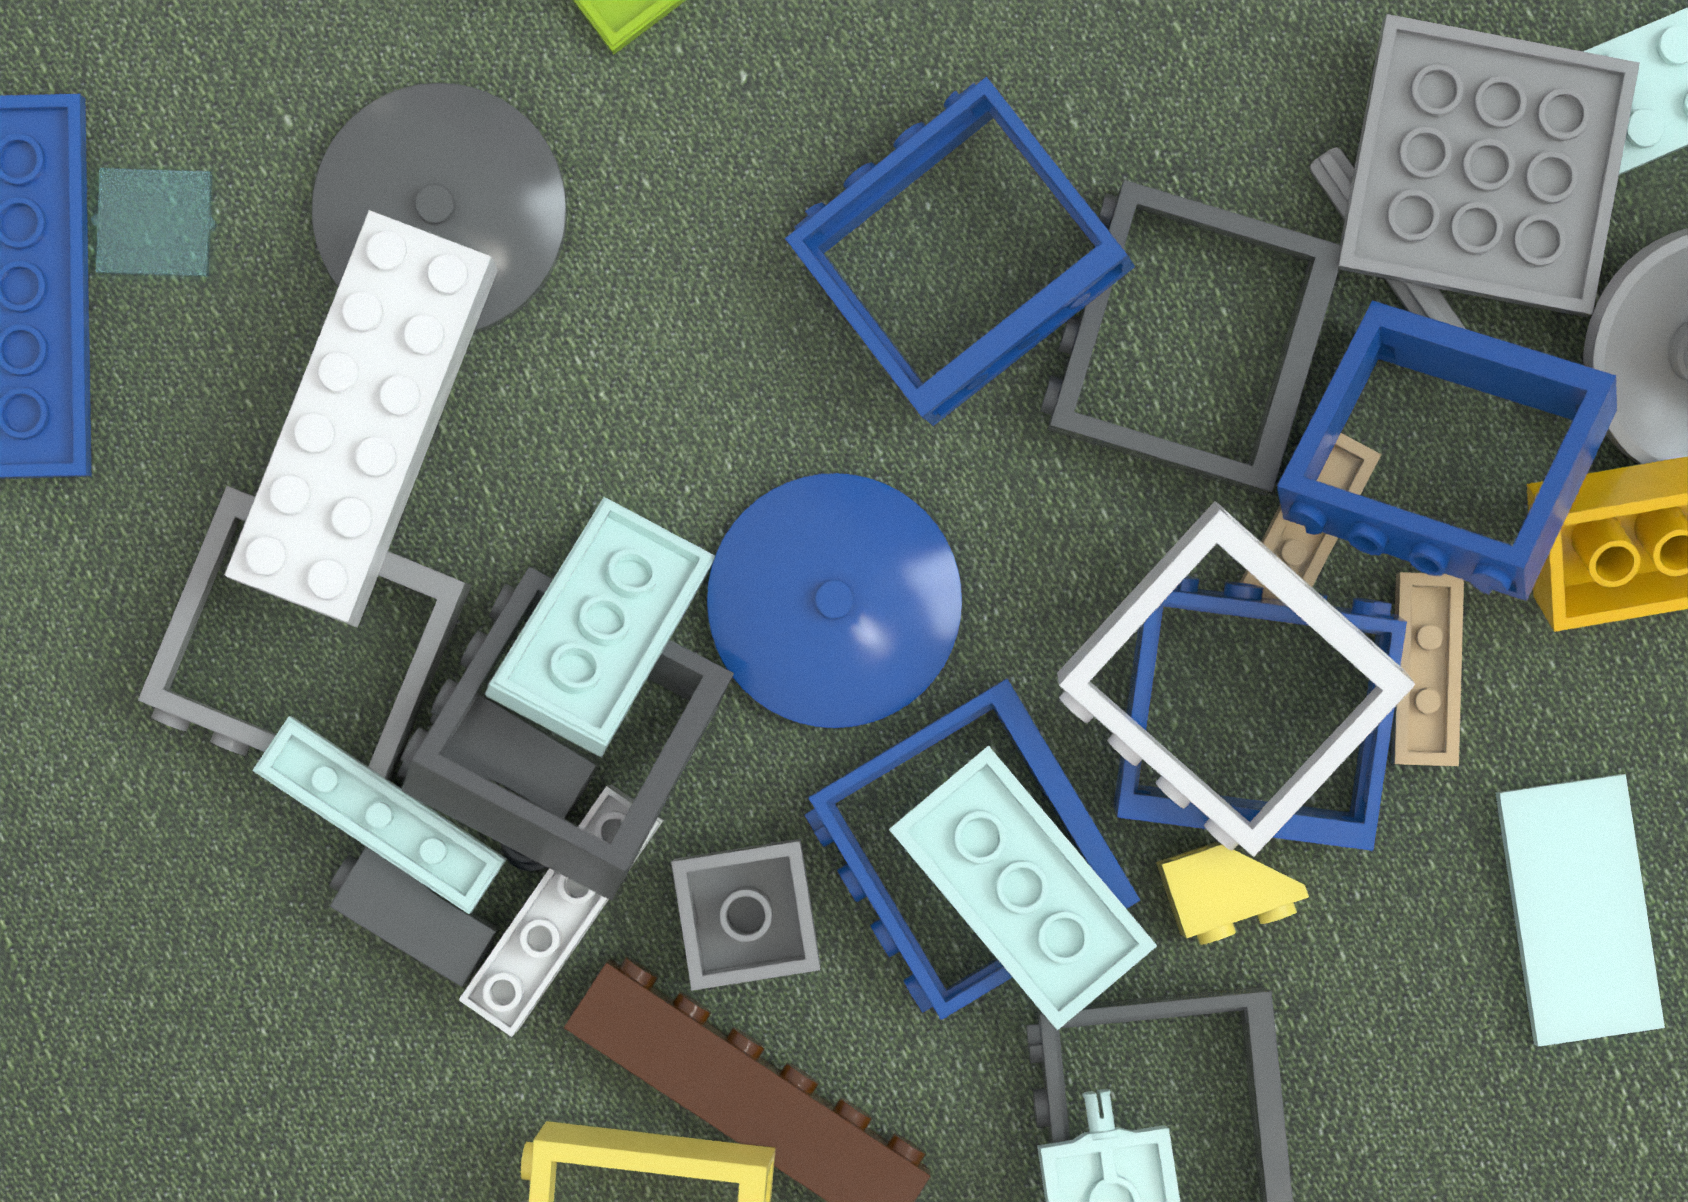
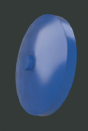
(834, 600)

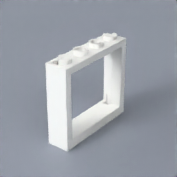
(1178, 780)

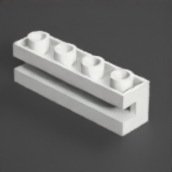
(544, 931)

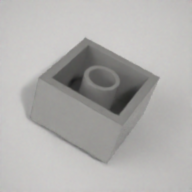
(746, 914)

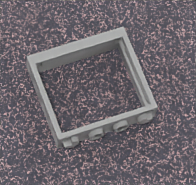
(238, 734)

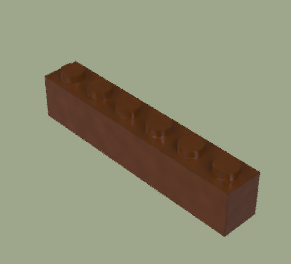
(742, 1093)

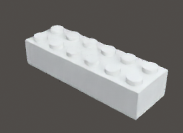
(362, 419)

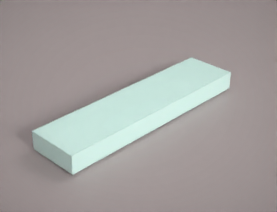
(379, 814)

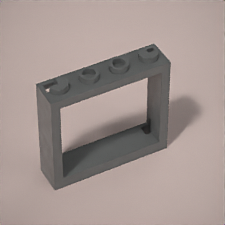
(1290, 374)
(522, 823)
(1260, 1056)

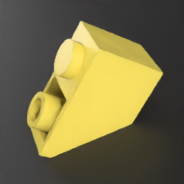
(1221, 886)

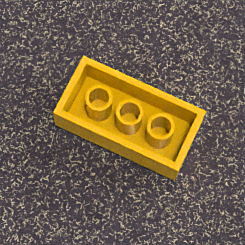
(1619, 547)

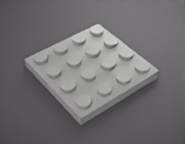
(1487, 165)

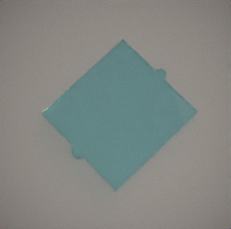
(154, 222)

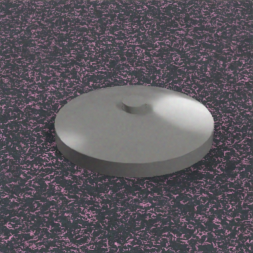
(1643, 340)

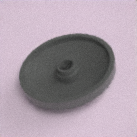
(453, 168)

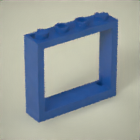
(876, 185)
(1480, 364)
(1308, 824)
(864, 881)

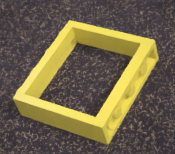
(645, 1152)

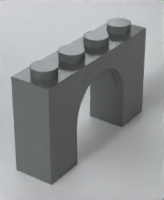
(416, 918)

